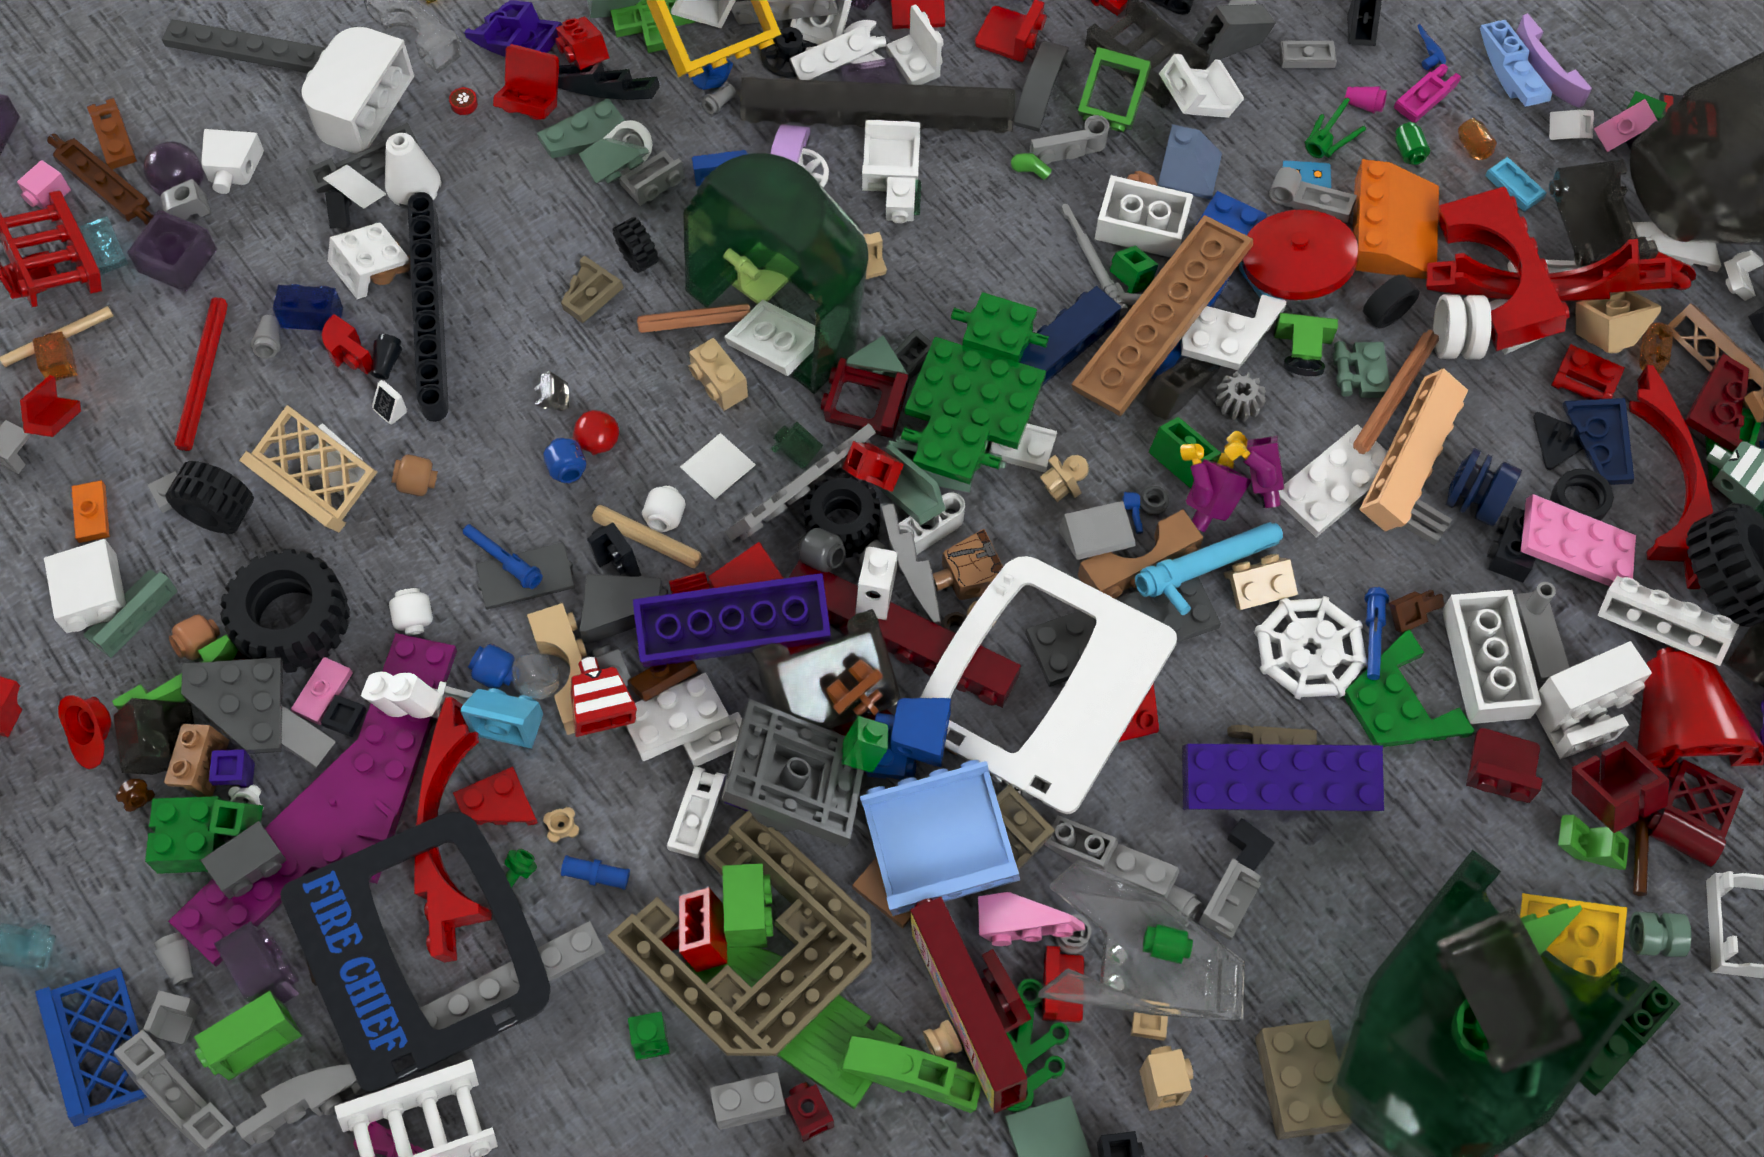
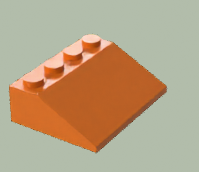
(1395, 220)

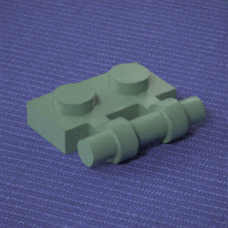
(1370, 368)

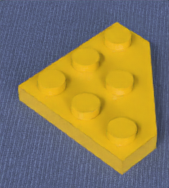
(1591, 940)

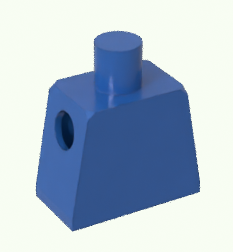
(919, 728)

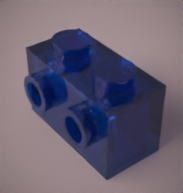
(306, 306)

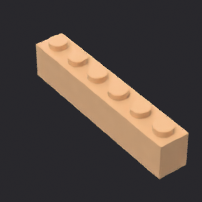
(1414, 450)

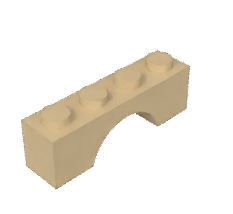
(555, 637)

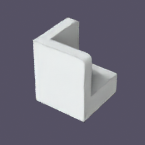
(1571, 124)

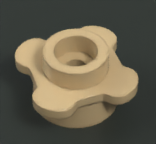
(557, 816)

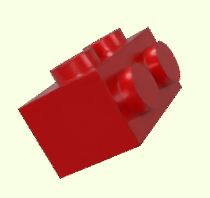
(581, 42)

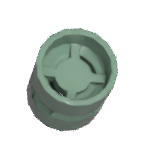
(1666, 934)

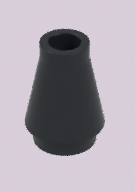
(385, 354)

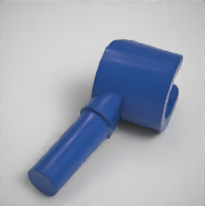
(1132, 502)

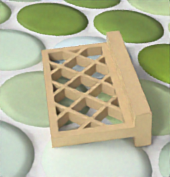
(300, 492)

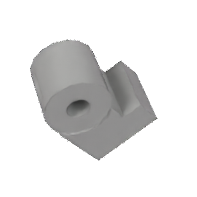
(185, 200)

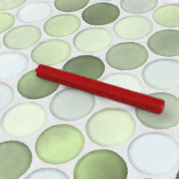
(201, 374)

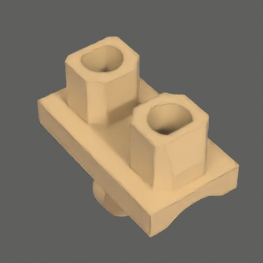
(1062, 479)

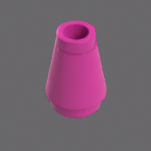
(1367, 98)

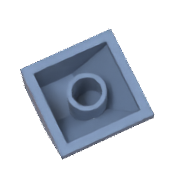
(1190, 163)

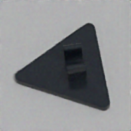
(1556, 440)

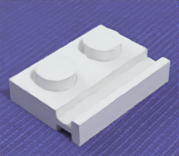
(1032, 451)

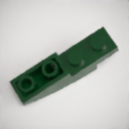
(1636, 1029)

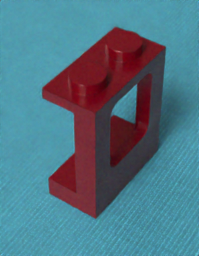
(889, 406)

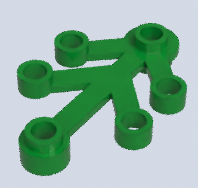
(1028, 1053)

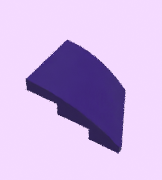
(517, 25)

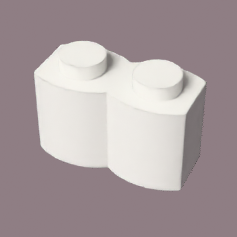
(400, 694)

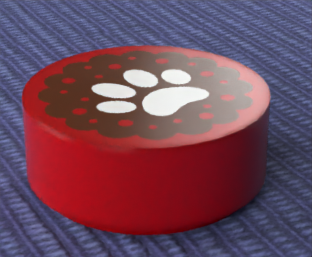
(463, 101)

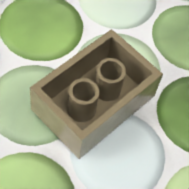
(1299, 1078)

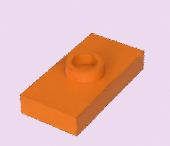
(90, 511)

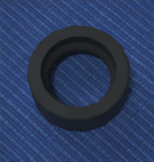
(1391, 301)
(1587, 479)

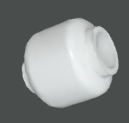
(663, 508)
(410, 611)

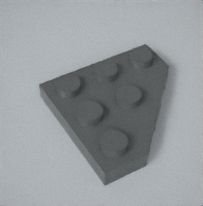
(240, 699)

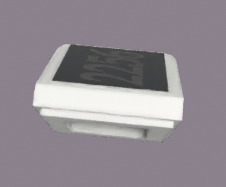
(388, 403)

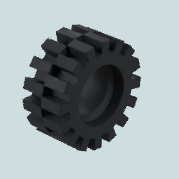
(635, 244)

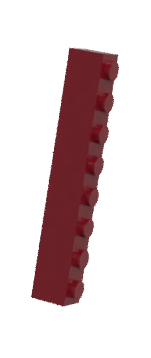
(920, 641)

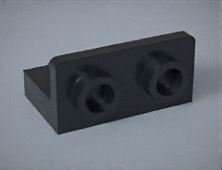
(610, 546)

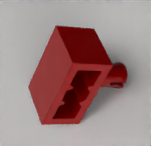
(700, 930)

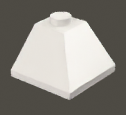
(823, 28)

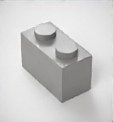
(747, 1101)

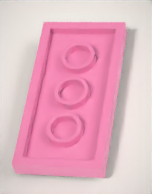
(1576, 541)

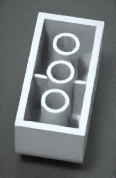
(356, 87)

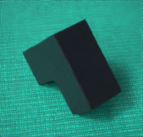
(338, 208)
(1252, 843)

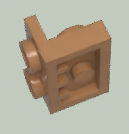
(192, 758)

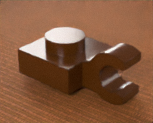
(1412, 609)

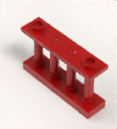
(65, 231)

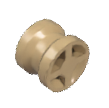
(942, 1040)

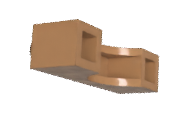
(1114, 574)

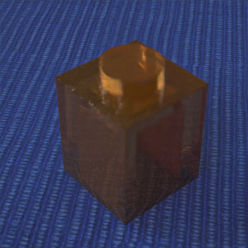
(54, 356)

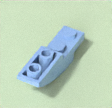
(1511, 64)

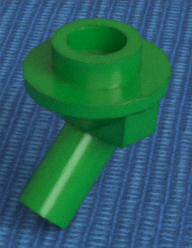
(520, 864)

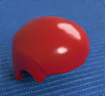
(596, 431)

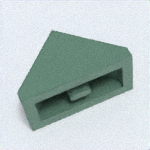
(877, 358)

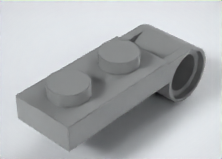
(1073, 144)
(1300, 195)

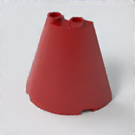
(1692, 714)

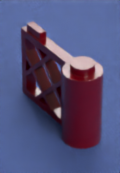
(1689, 830)

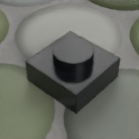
(343, 716)

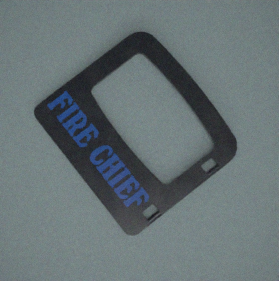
(358, 971)

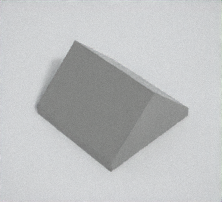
(1097, 530)

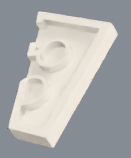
(1688, 252)

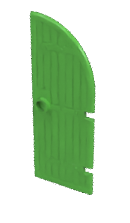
(823, 1042)

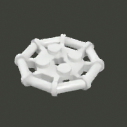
(1320, 633)

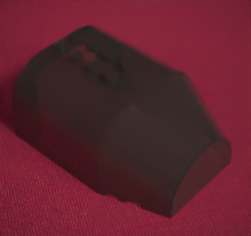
(1705, 161)

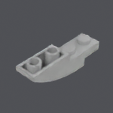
(1103, 851)
(289, 1100)

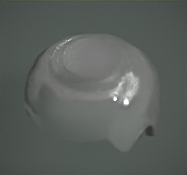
(535, 676)

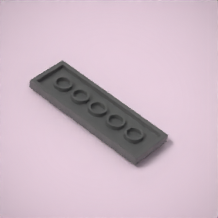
(1062, 641)

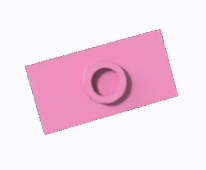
(1625, 125)
(320, 690)

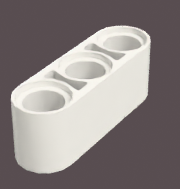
(942, 524)

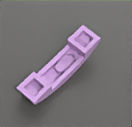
(1567, 86)
(790, 141)

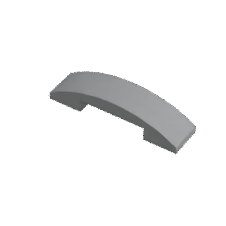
(171, 1092)

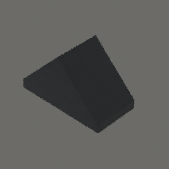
(1363, 22)

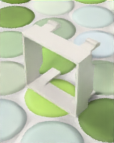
(1720, 952)

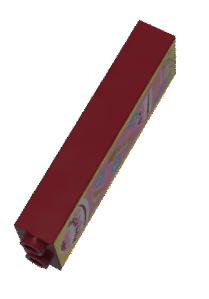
(968, 1005)

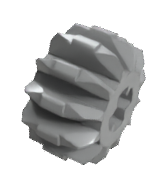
(1240, 396)

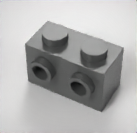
(244, 861)

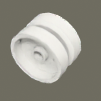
(1462, 326)

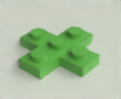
(640, 20)

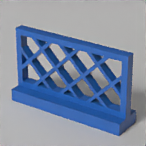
(63, 1045)

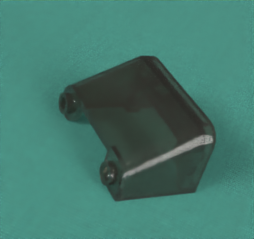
(1595, 211)
(800, 680)
(1509, 992)

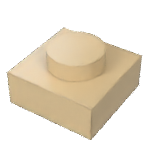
(1149, 1026)

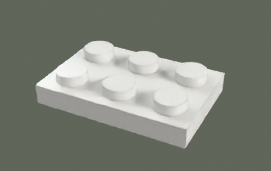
(773, 337)
(677, 717)

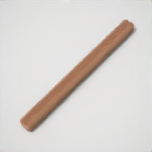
(1395, 392)

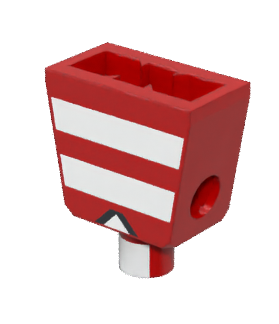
(599, 699)

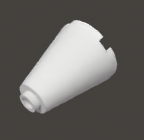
(408, 170)

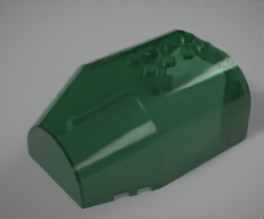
(784, 225)
(1403, 1070)

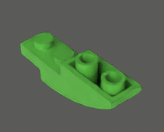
(912, 1070)

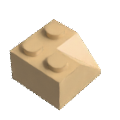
(1615, 321)

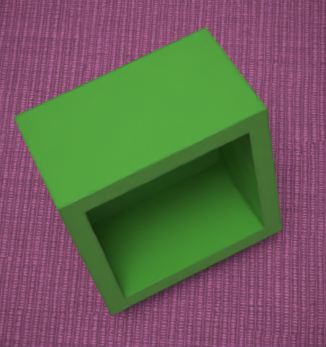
(744, 905)

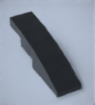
(606, 84)

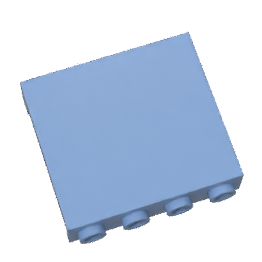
(939, 836)

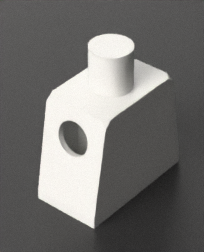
(230, 157)
(876, 575)

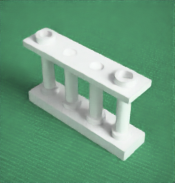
(420, 1092)

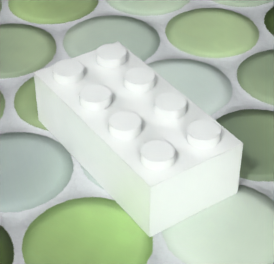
(1491, 657)

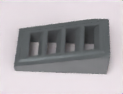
(908, 346)

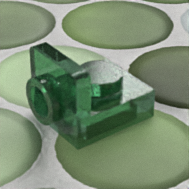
(796, 444)

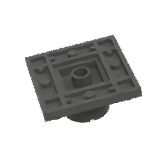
(792, 775)

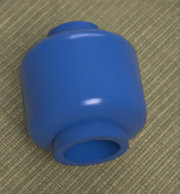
(564, 460)
(492, 666)

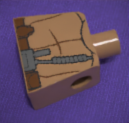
(969, 566)

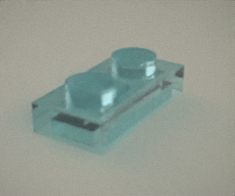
(104, 245)

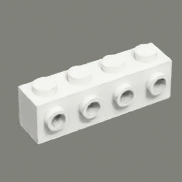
(1668, 620)

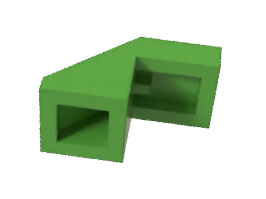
(1593, 844)

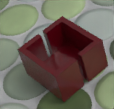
(1626, 787)

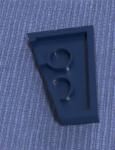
(1604, 436)

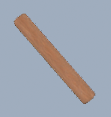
(692, 318)

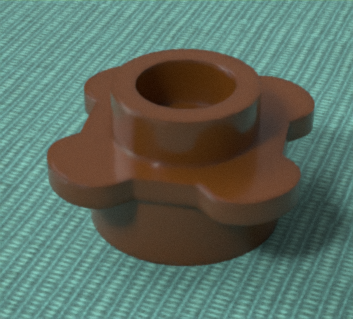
(134, 794)

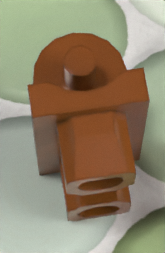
(867, 679)

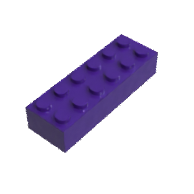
(731, 620)
(1282, 777)

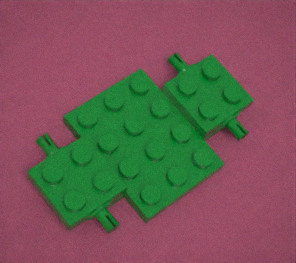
(976, 389)

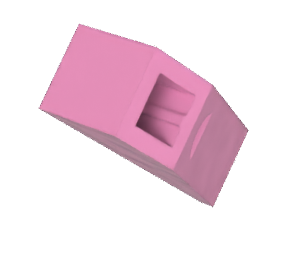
(1013, 917)

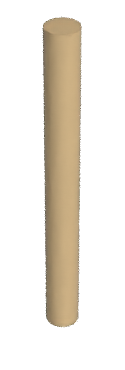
(68, 331)

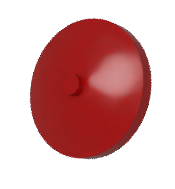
(1300, 254)

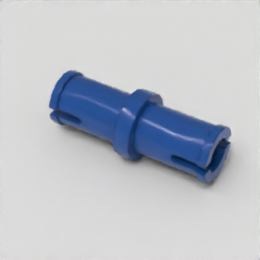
(595, 872)

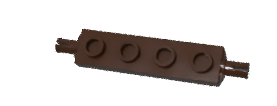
(100, 179)

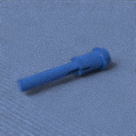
(528, 575)
(1376, 607)

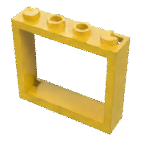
(741, 49)

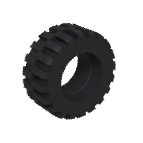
(1730, 561)
(273, 577)

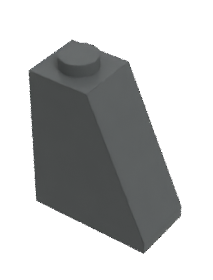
(1234, 29)
(609, 604)

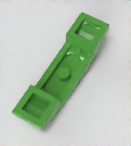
(219, 650)

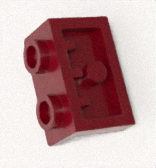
(1003, 993)

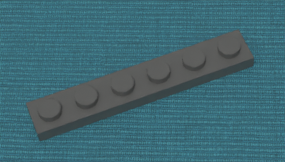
(241, 46)

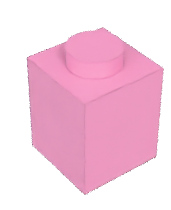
(40, 182)

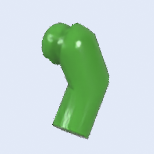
(1030, 163)

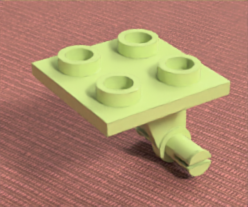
(751, 281)

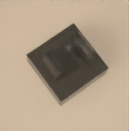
(553, 392)

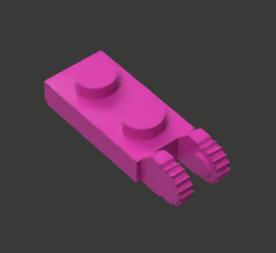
(1426, 94)

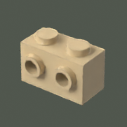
(718, 374)
(1166, 1078)

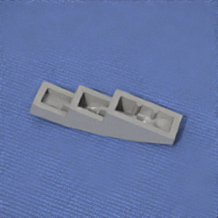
(917, 573)
(304, 739)

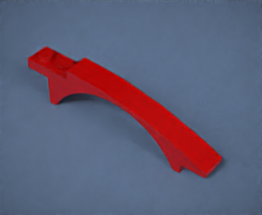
(1615, 273)
(1662, 413)
(445, 903)

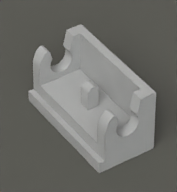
(1231, 900)

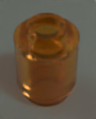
(1477, 139)

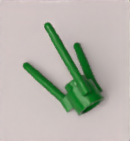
(1321, 142)

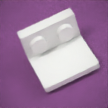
(920, 52)
(363, 254)
(1586, 735)

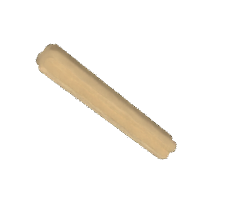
(648, 536)

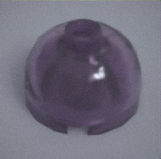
(171, 165)

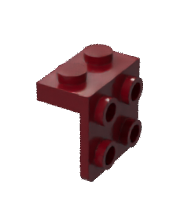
(1504, 765)

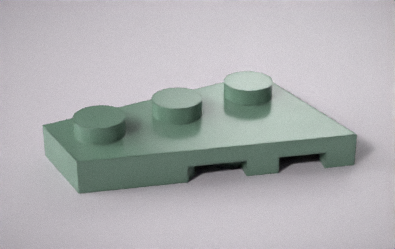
(580, 129)

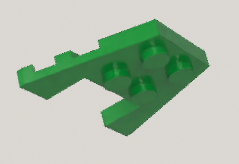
(1390, 707)

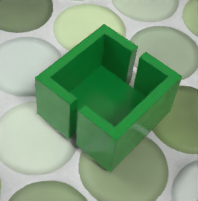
(181, 834)

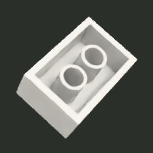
(1143, 216)
(1592, 687)

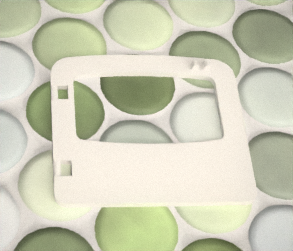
(1095, 702)

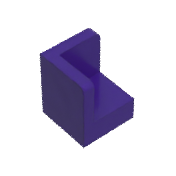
(231, 768)

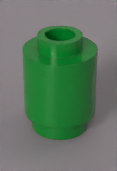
(1412, 143)
(1167, 943)

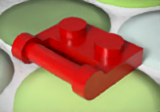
(1589, 370)

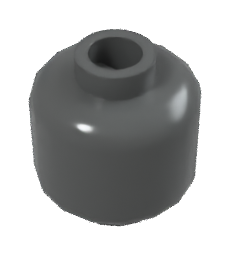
(821, 550)

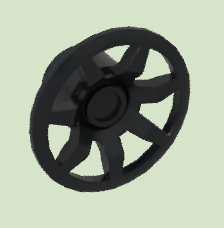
(787, 46)

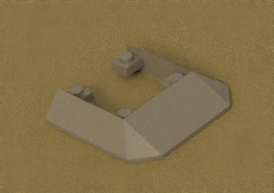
(822, 922)

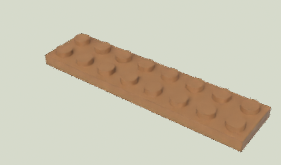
(1162, 315)

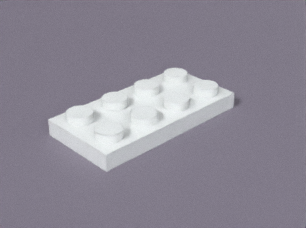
(1332, 483)

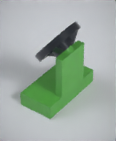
(1307, 339)

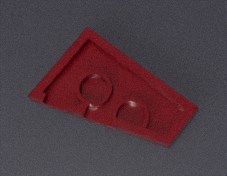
(1720, 403)

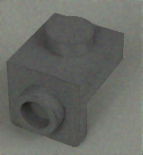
(611, 657)

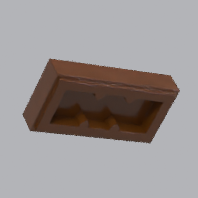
(660, 678)

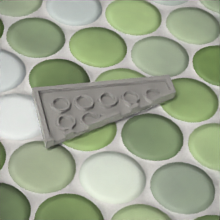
(796, 488)

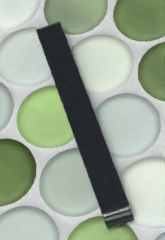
(425, 266)

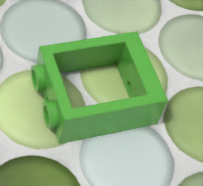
(1122, 62)
(246, 1036)

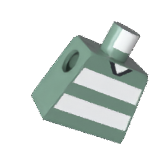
(1740, 473)

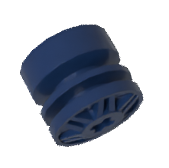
(1483, 487)

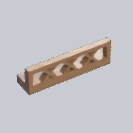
(1719, 338)

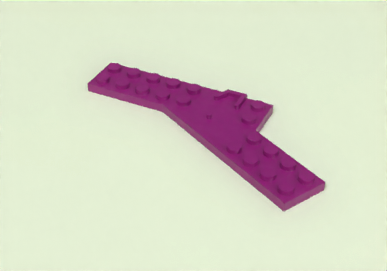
(339, 812)

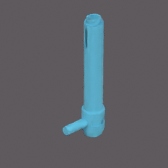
(1171, 573)

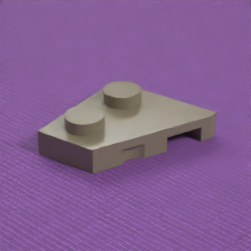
(590, 290)

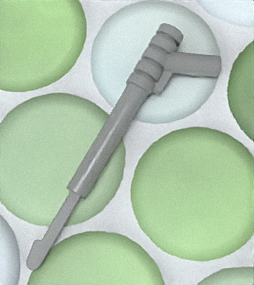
(1108, 286)

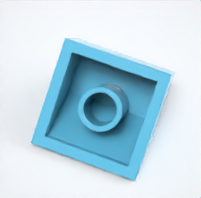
(503, 717)

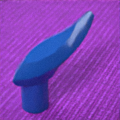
(1434, 50)

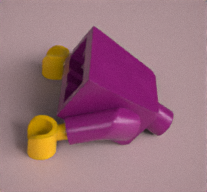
(1264, 462)
(1215, 486)

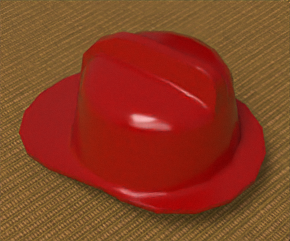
(86, 728)

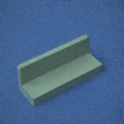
(915, 490)
(142, 603)

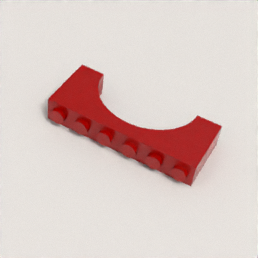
(1494, 221)

